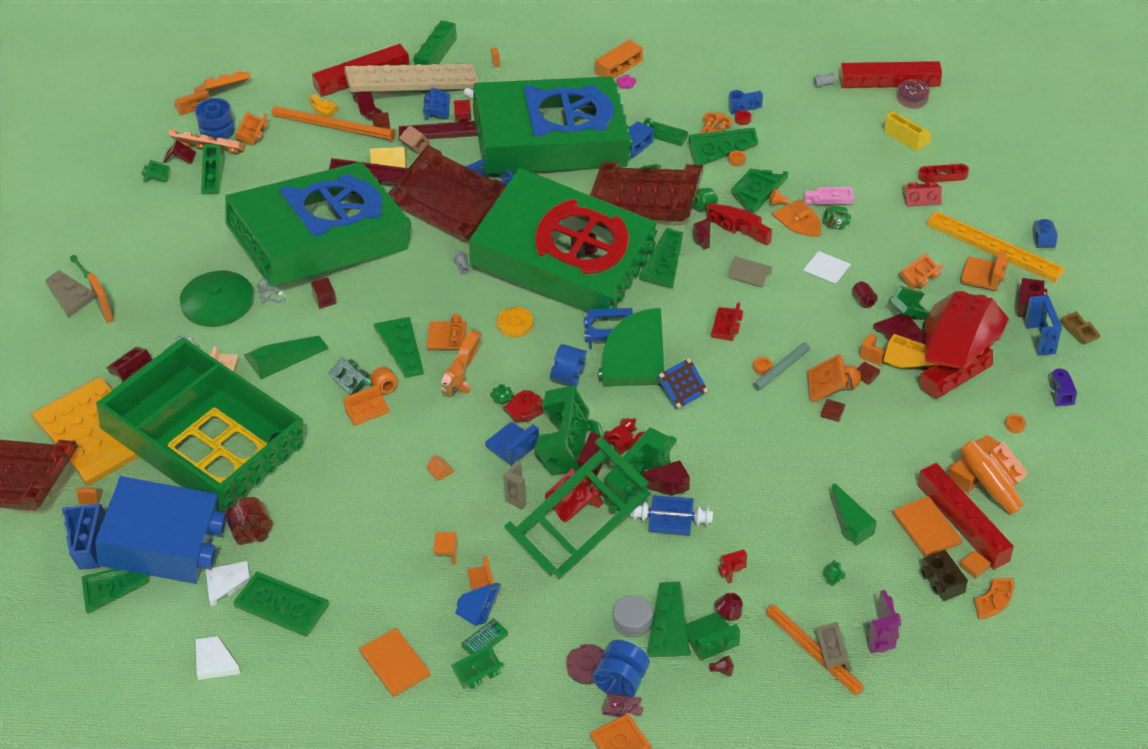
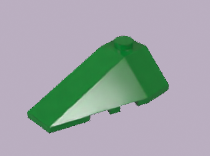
(279, 356)

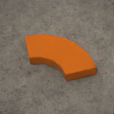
(996, 599)

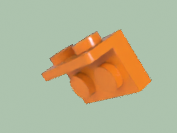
(365, 405)

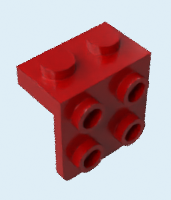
(576, 498)

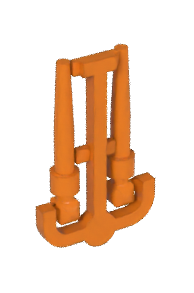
(709, 118)

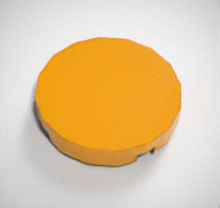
(515, 322)

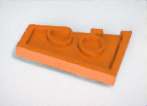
(225, 80)

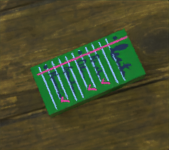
(490, 634)

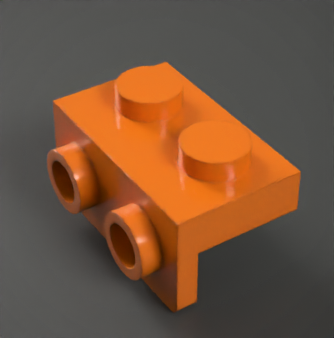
(250, 128)
(920, 271)

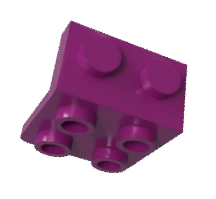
(885, 629)

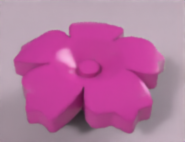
(626, 81)

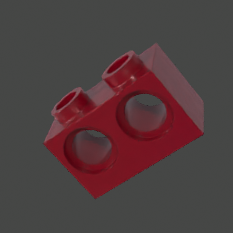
(1028, 289)

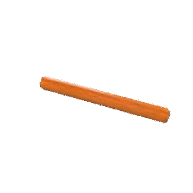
(813, 648)

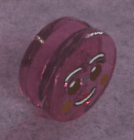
(913, 93)

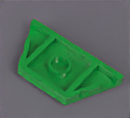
(756, 187)

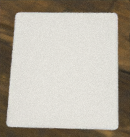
(827, 267)

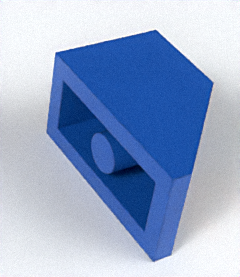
(641, 137)
(477, 604)

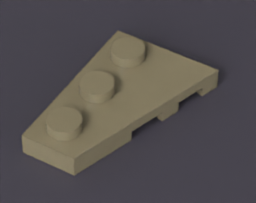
(69, 293)

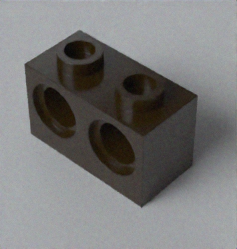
(944, 575)

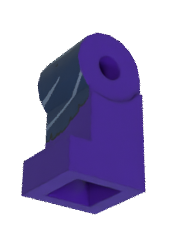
(1064, 388)

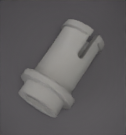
(819, 81)
(460, 259)

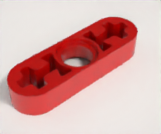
(954, 172)

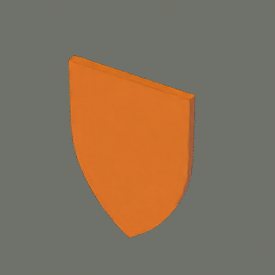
(799, 218)

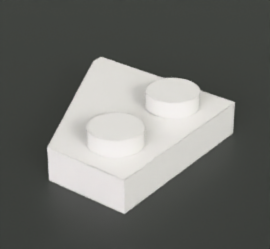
(226, 580)
(214, 659)

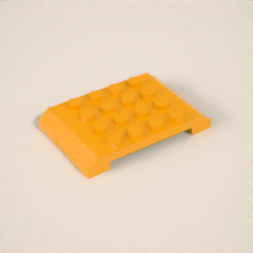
(76, 419)

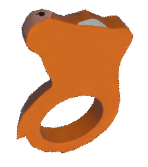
(454, 376)

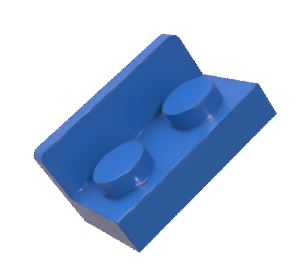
(436, 103)

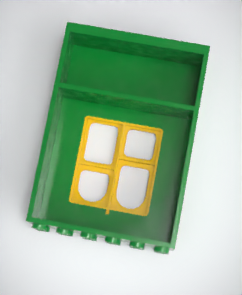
(177, 396)

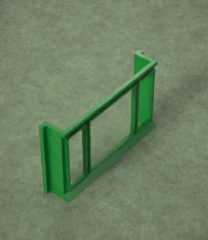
(538, 514)

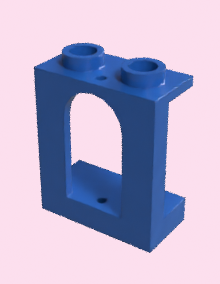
(1036, 318)
(602, 334)

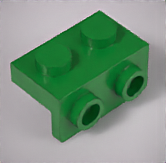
(908, 302)
(477, 666)

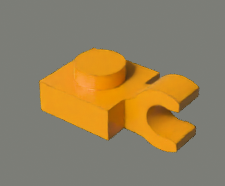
(324, 107)

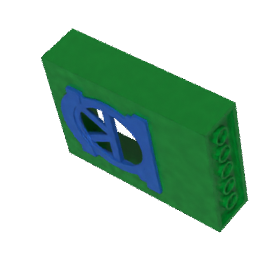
(518, 136)
(295, 244)

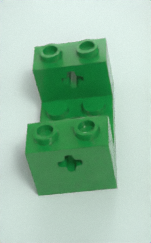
(570, 415)

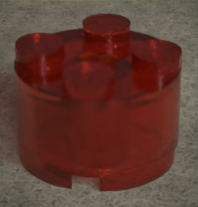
(249, 521)

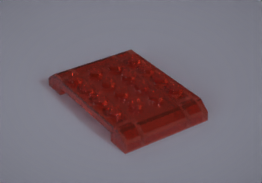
(649, 192)
(446, 194)
(31, 471)

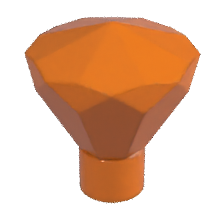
(776, 198)

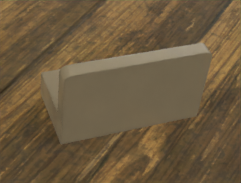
(749, 271)
(515, 486)
(833, 646)

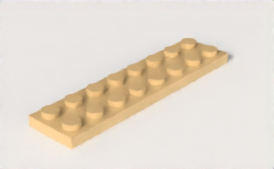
(410, 77)

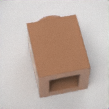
(414, 139)

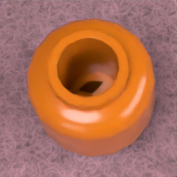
(385, 379)

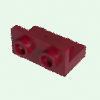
(129, 363)

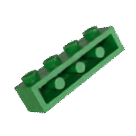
(437, 44)

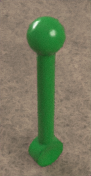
(73, 258)

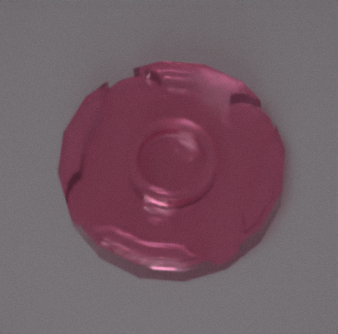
(583, 662)

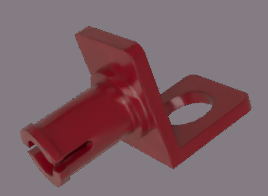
(366, 104)

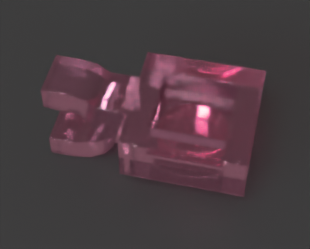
(620, 704)

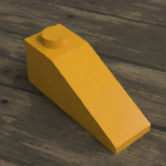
(905, 353)

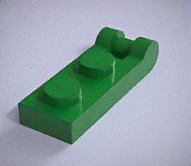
(667, 133)

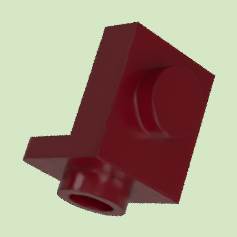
(701, 233)

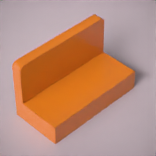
(188, 103)
(480, 576)

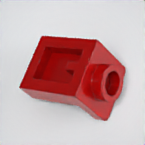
(732, 563)

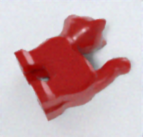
(622, 436)

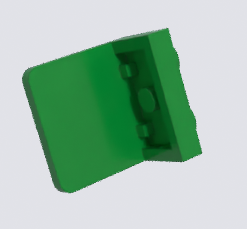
(712, 635)

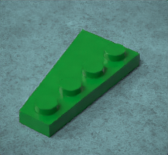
(401, 344)
(669, 628)

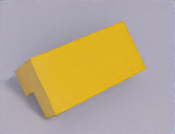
(906, 131)

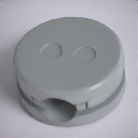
(632, 616)

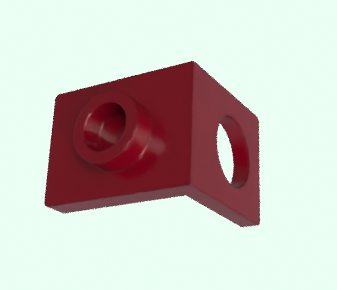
(181, 151)

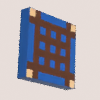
(682, 383)

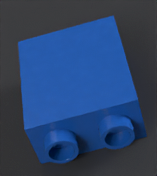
(159, 530)

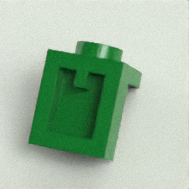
(155, 170)

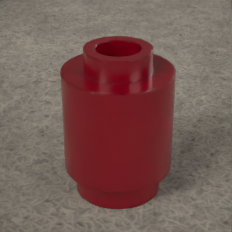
(864, 294)

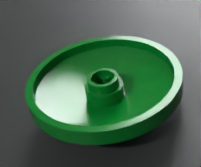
(216, 298)

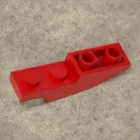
(740, 220)

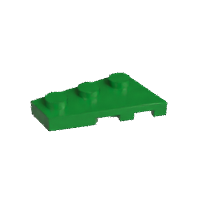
(109, 585)

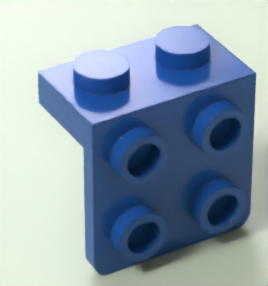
(513, 442)

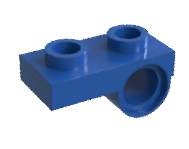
(741, 101)
(1045, 233)

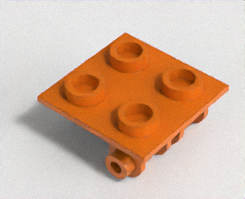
(447, 333)

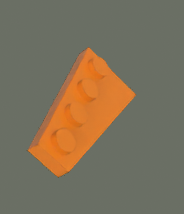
(191, 139)

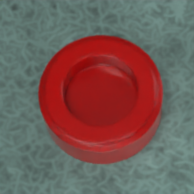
(743, 117)

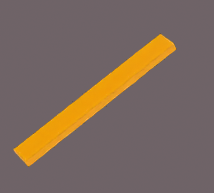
(992, 245)

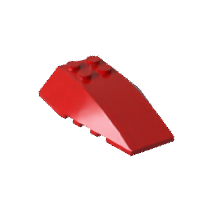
(962, 329)

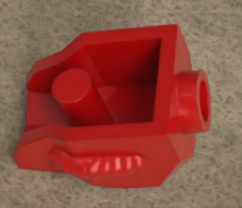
(524, 406)

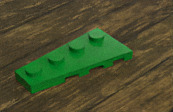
(717, 145)
(664, 259)

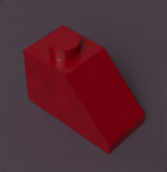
(668, 479)

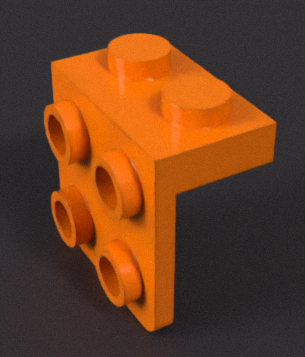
(985, 272)

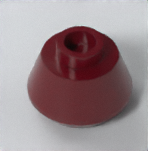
(729, 606)

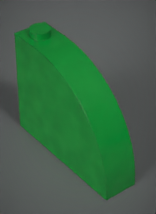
(634, 351)

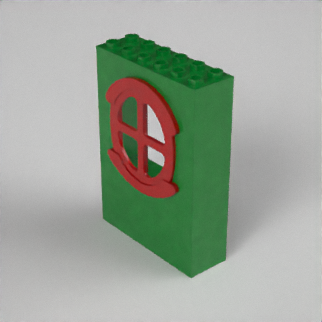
(519, 245)

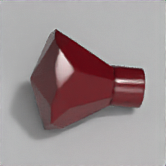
(723, 666)

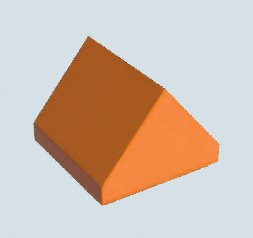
(439, 467)
(89, 495)

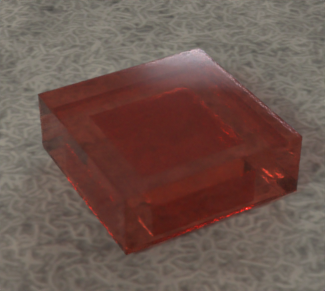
(381, 120)
(868, 372)
(833, 410)

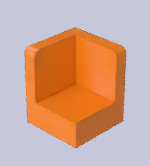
(870, 352)
(446, 544)

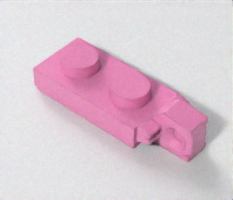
(829, 195)

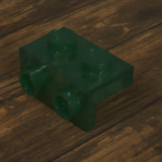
(349, 376)

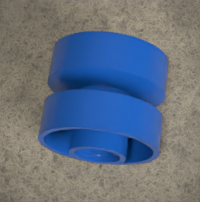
(215, 118)
(621, 668)

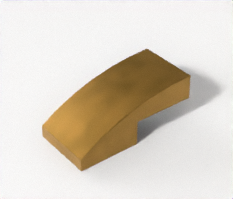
(1079, 329)

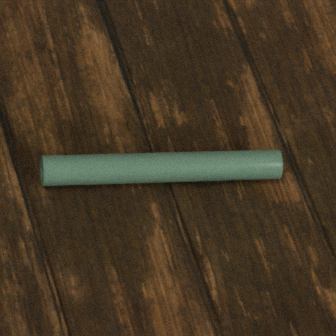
(781, 366)

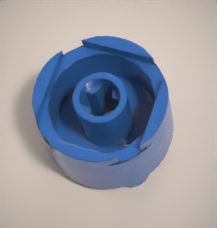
(568, 365)

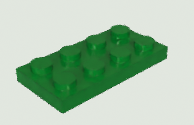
(281, 603)

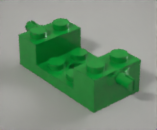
(646, 454)

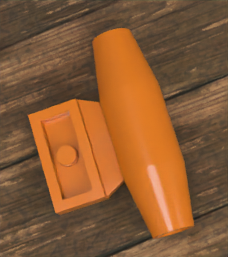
(996, 472)

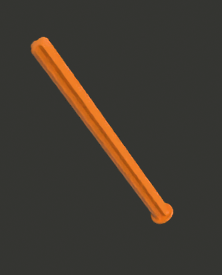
(334, 123)

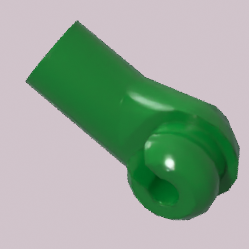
(595, 427)

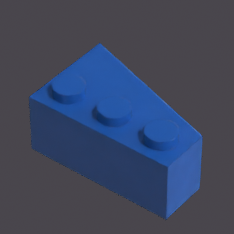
(82, 530)

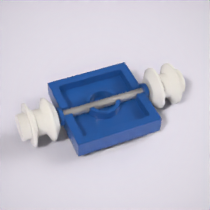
(672, 515)

